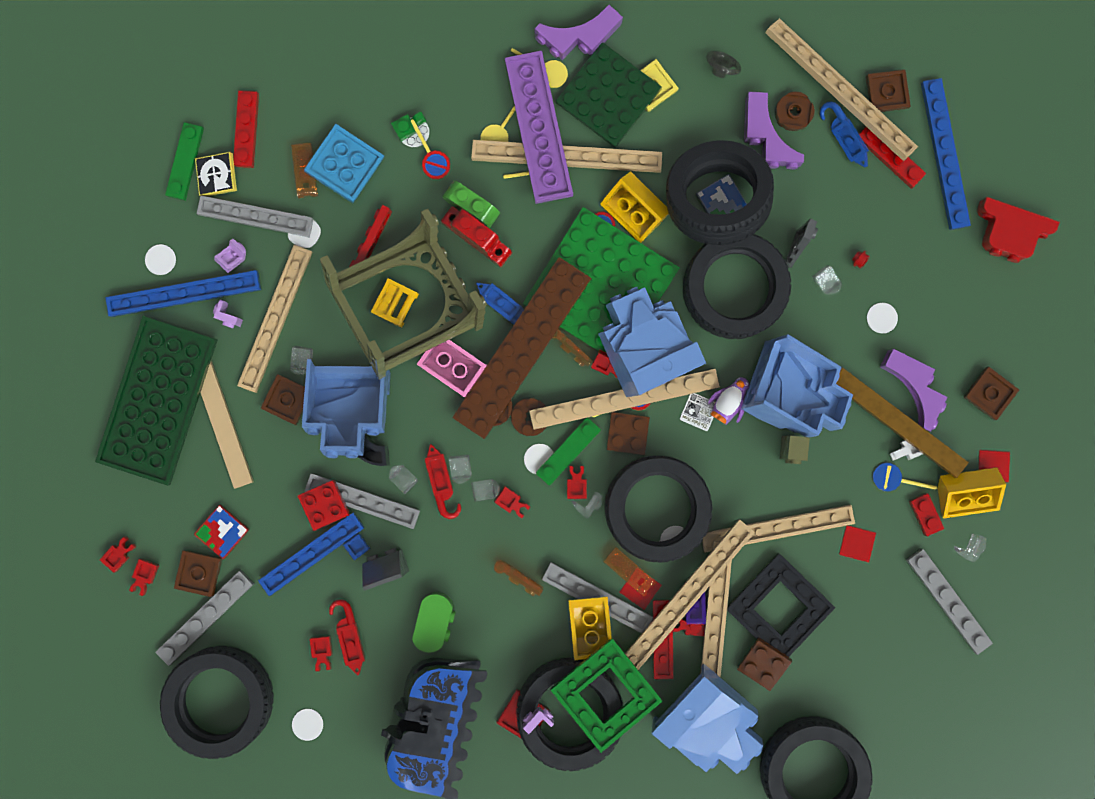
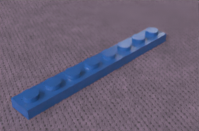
(945, 154)
(183, 293)

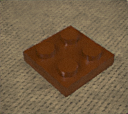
(888, 90)
(991, 393)
(285, 399)
(628, 433)
(197, 573)
(764, 664)

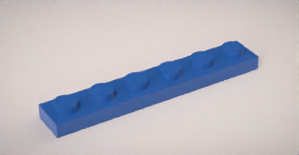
(311, 554)

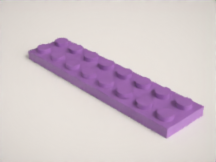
(538, 127)

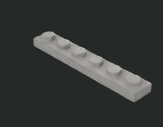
(255, 216)
(370, 503)
(582, 589)
(949, 601)
(204, 618)

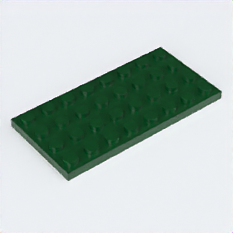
(156, 400)

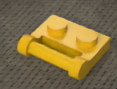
(389, 299)

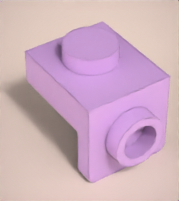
(231, 256)
(228, 320)
(531, 720)

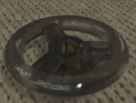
(721, 63)

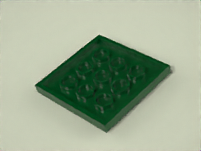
(608, 95)

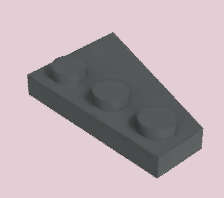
(802, 238)

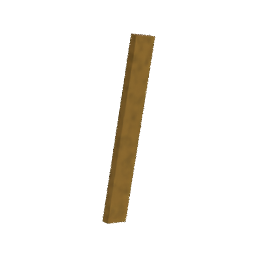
(902, 424)

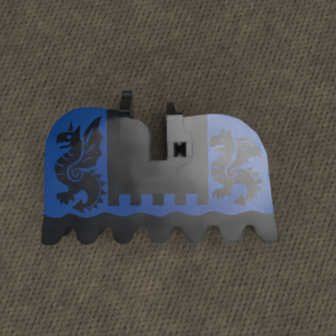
(433, 715)

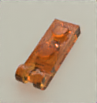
(301, 157)
(568, 346)
(629, 571)
(517, 577)

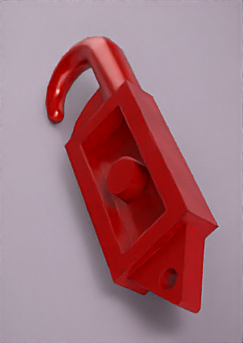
(440, 481)
(349, 637)

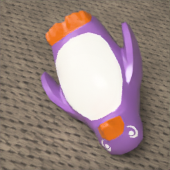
(729, 401)

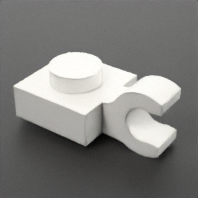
(907, 449)

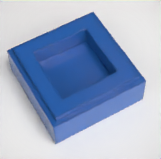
(356, 546)

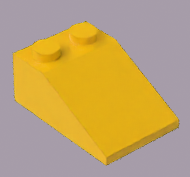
(589, 625)

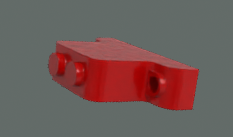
(1013, 230)
(476, 235)

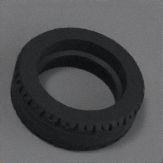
(720, 157)
(737, 328)
(699, 517)
(180, 724)
(808, 729)
(543, 749)

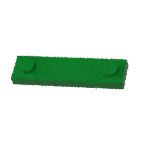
(184, 161)
(568, 451)

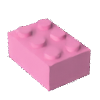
(452, 366)

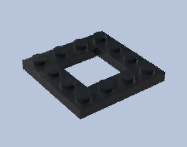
(798, 631)

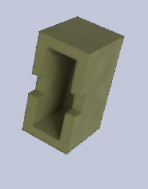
(794, 449)

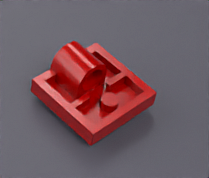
(323, 505)

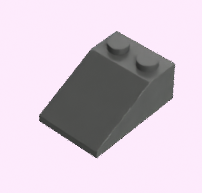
(383, 569)

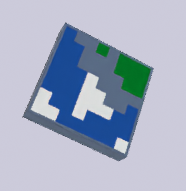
(721, 197)

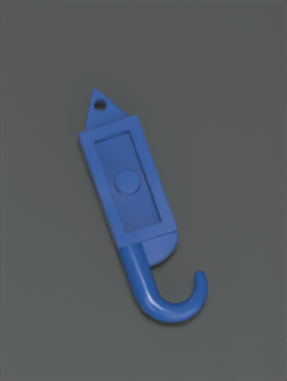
(846, 135)
(501, 302)

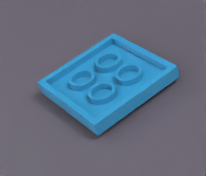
(344, 163)

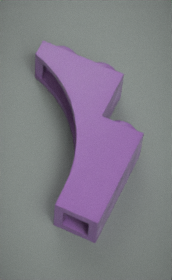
(587, 36)
(760, 130)
(916, 378)

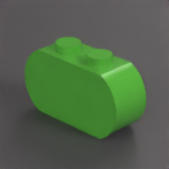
(464, 198)
(433, 622)

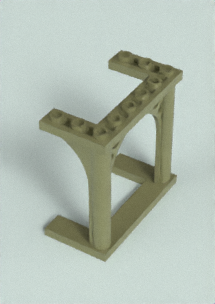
(420, 241)

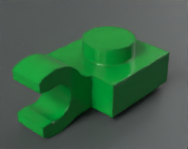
(404, 127)

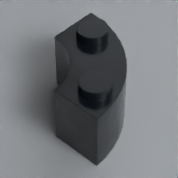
(374, 453)

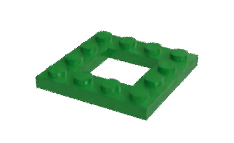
(607, 732)

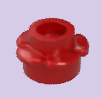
(860, 259)

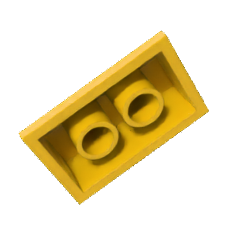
(635, 207)
(971, 492)

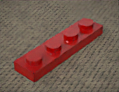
(246, 129)
(906, 170)
(373, 234)
(664, 653)

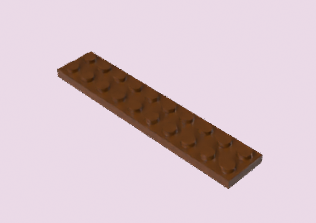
(522, 348)

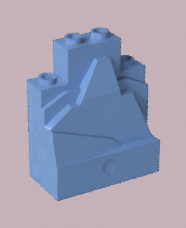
(647, 343)
(796, 389)
(344, 406)
(711, 724)

